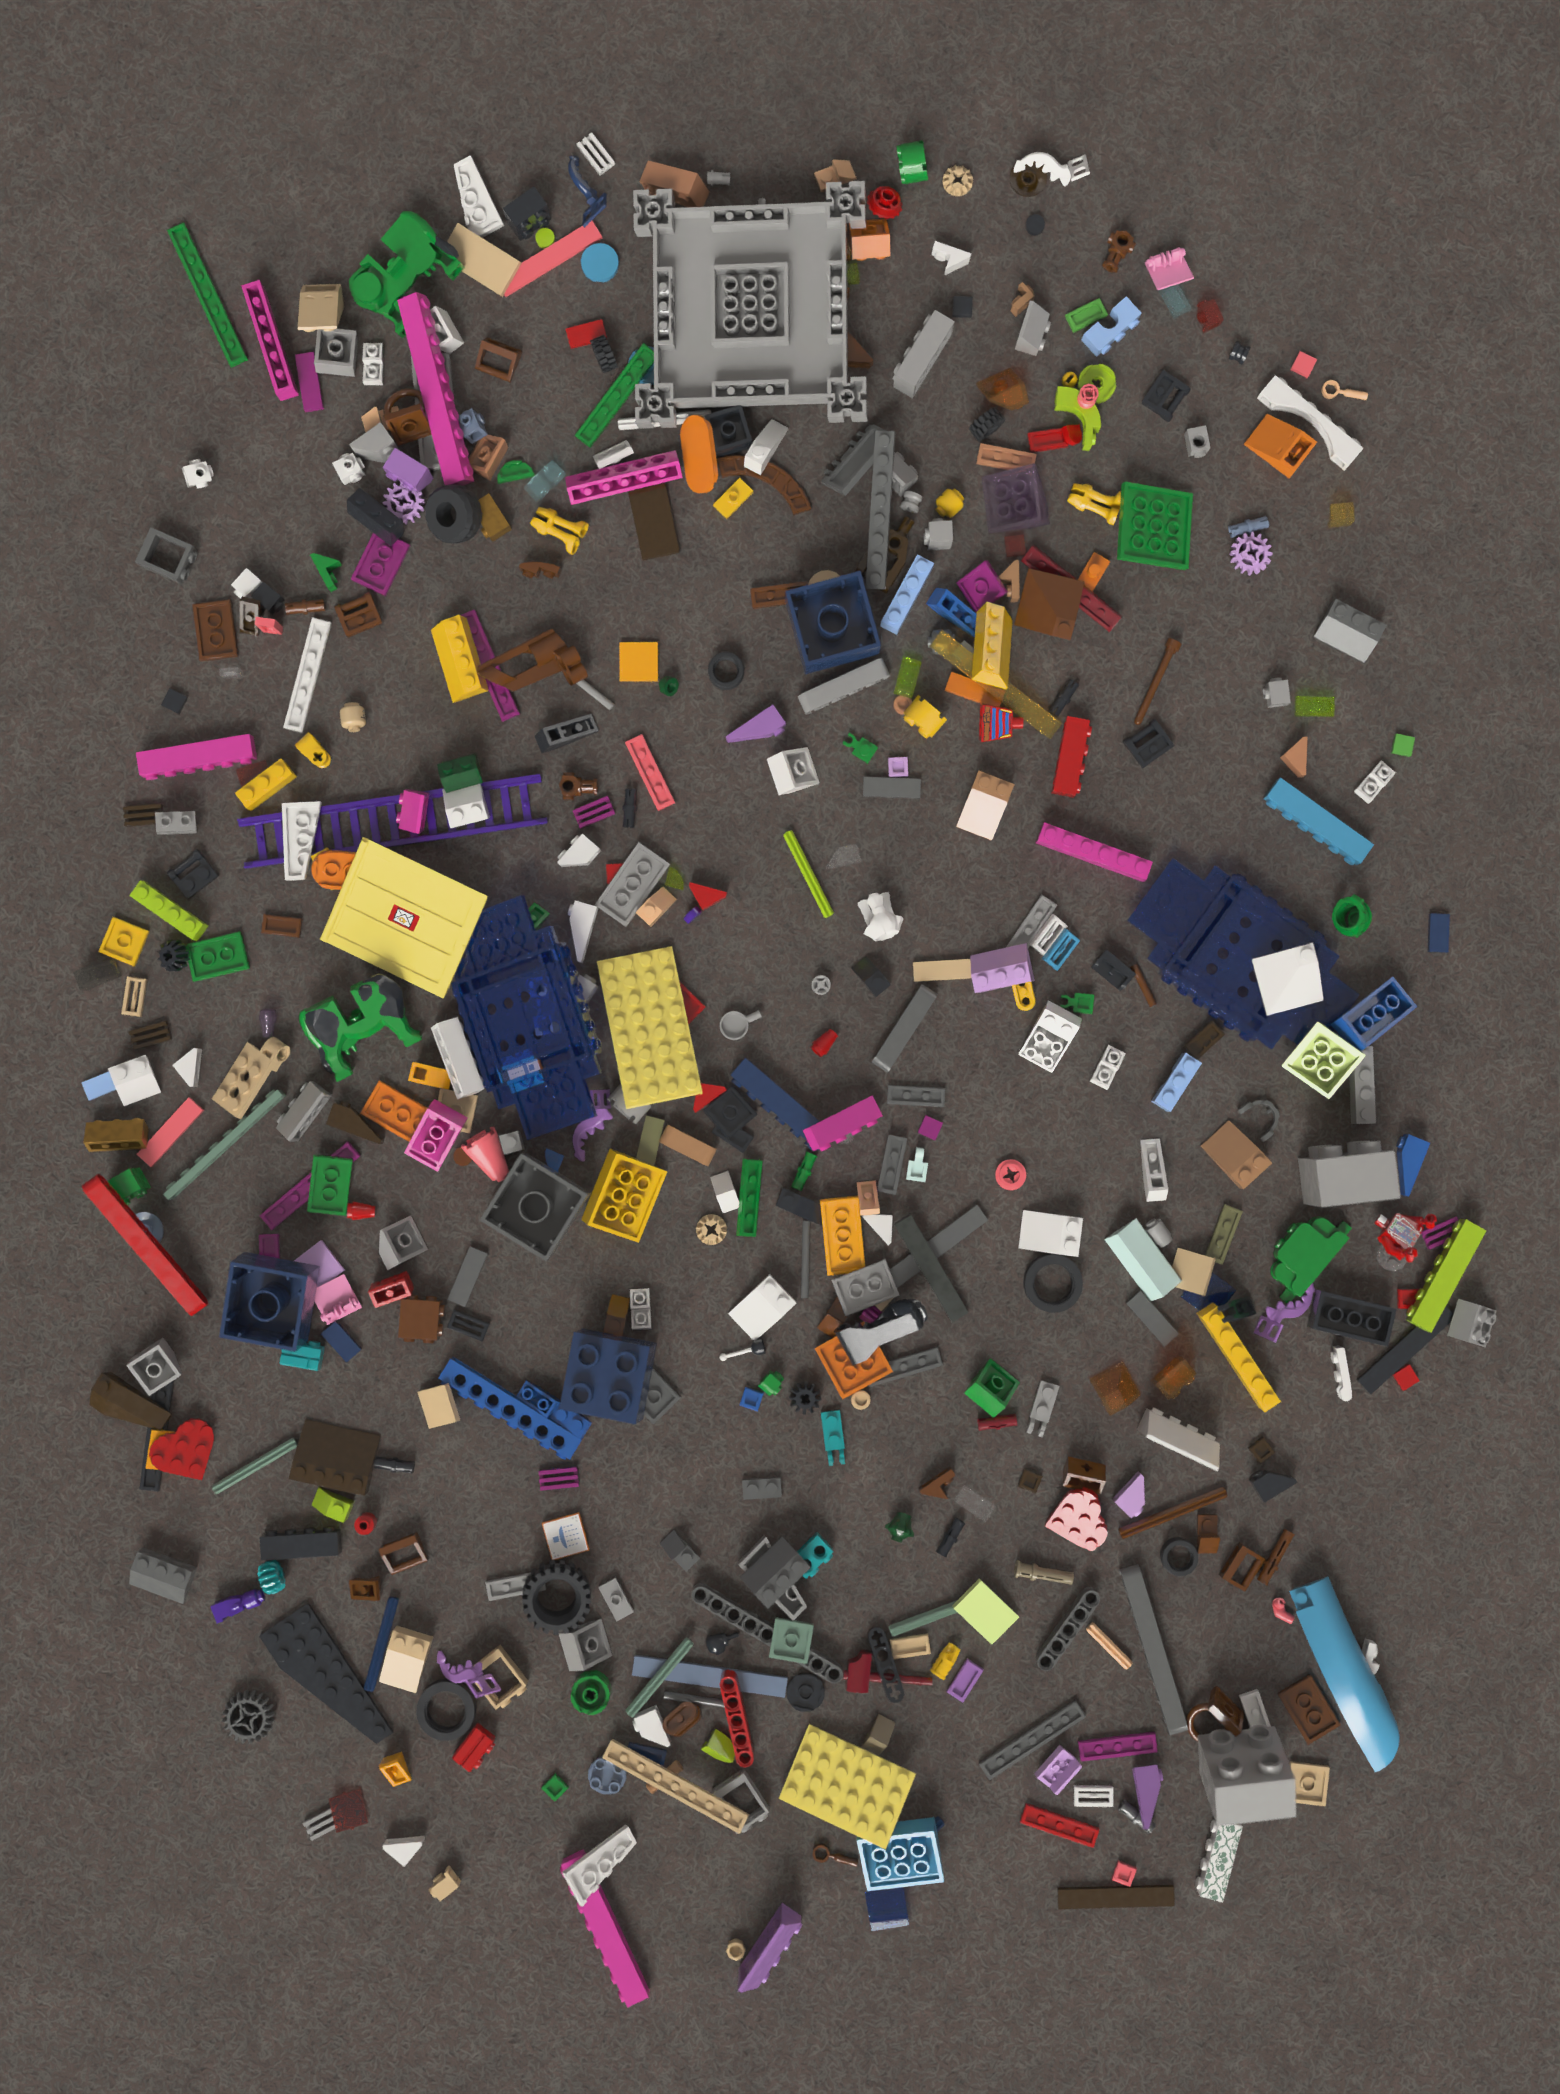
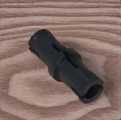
(1063, 698)
(629, 808)
(394, 1465)
(950, 1537)

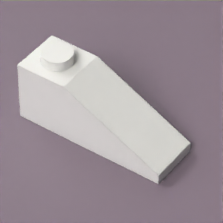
(764, 446)
(582, 922)
(1153, 1170)

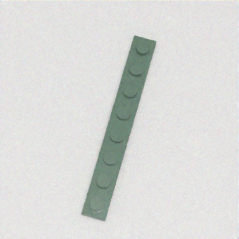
(218, 1149)

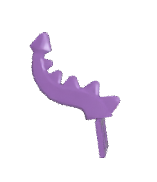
(590, 1124)
(1281, 1311)
(469, 1674)

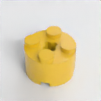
(924, 717)

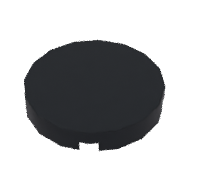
(802, 1687)

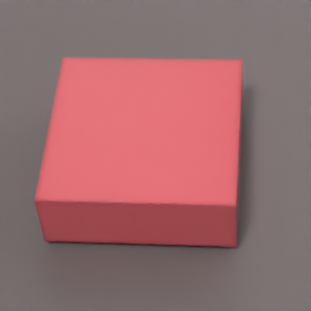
(1303, 364)
(1124, 1873)

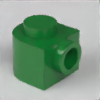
(771, 1383)

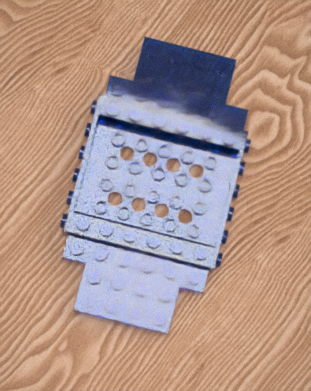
(1194, 920)
(502, 962)

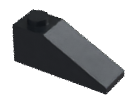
(565, 733)
(800, 1206)

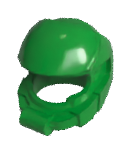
(1359, 917)

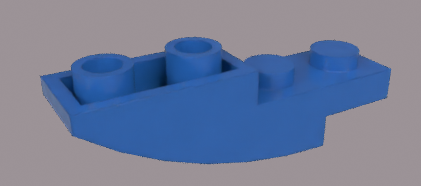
(550, 1408)

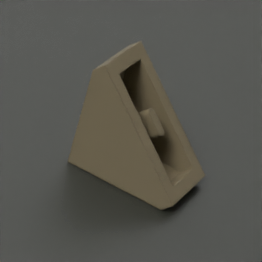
(878, 1735)

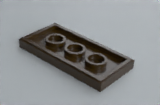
(653, 521)

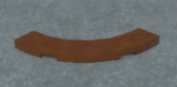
(772, 475)

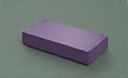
(964, 1680)

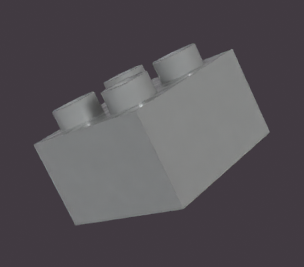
(1350, 1177)
(1246, 1775)

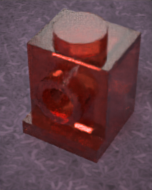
(1209, 315)

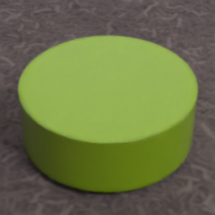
(545, 238)

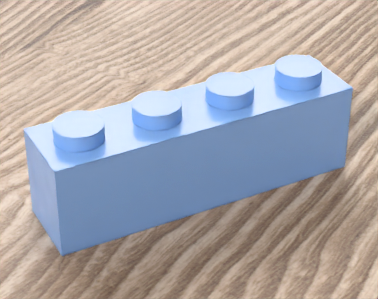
(907, 594)

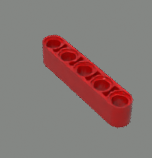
(737, 1727)

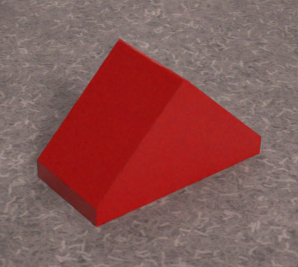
(706, 896)
(710, 1093)

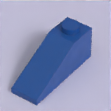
(953, 610)
(1410, 1158)

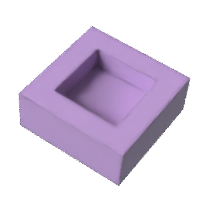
(898, 767)

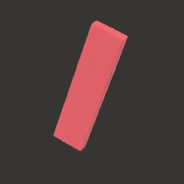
(650, 772)
(170, 1132)

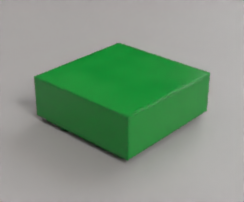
(554, 1787)

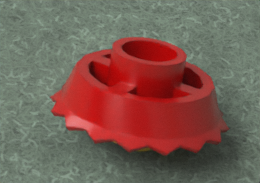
(885, 202)

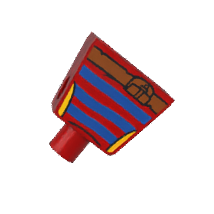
(997, 722)

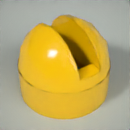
(1073, 381)

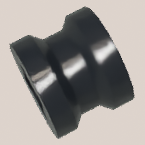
(1239, 353)

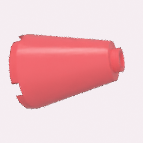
(487, 1154)

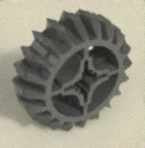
(243, 1701)

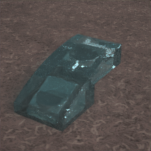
(544, 481)

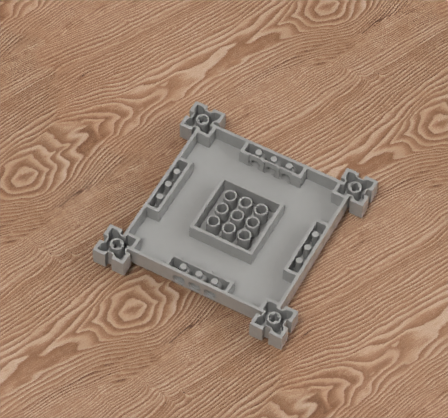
(750, 305)

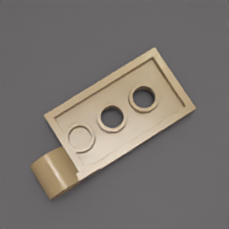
(259, 1065)

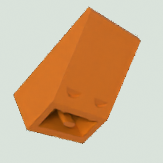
(1280, 444)

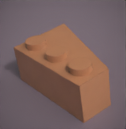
(686, 185)

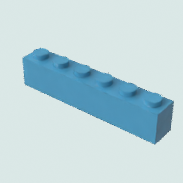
(1318, 821)

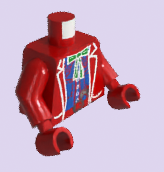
(1401, 1233)

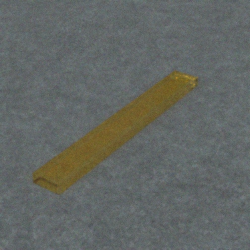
(1011, 697)

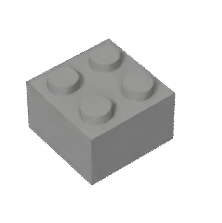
(336, 352)

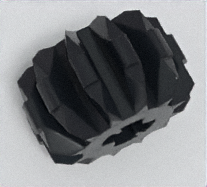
(173, 955)
(798, 1399)

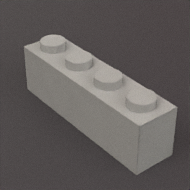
(1363, 1090)

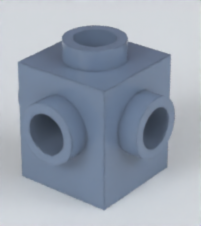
(472, 425)

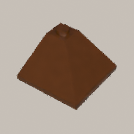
(1049, 603)

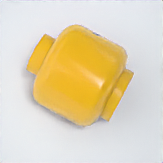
(949, 503)

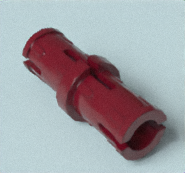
(997, 1422)

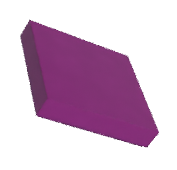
(981, 586)

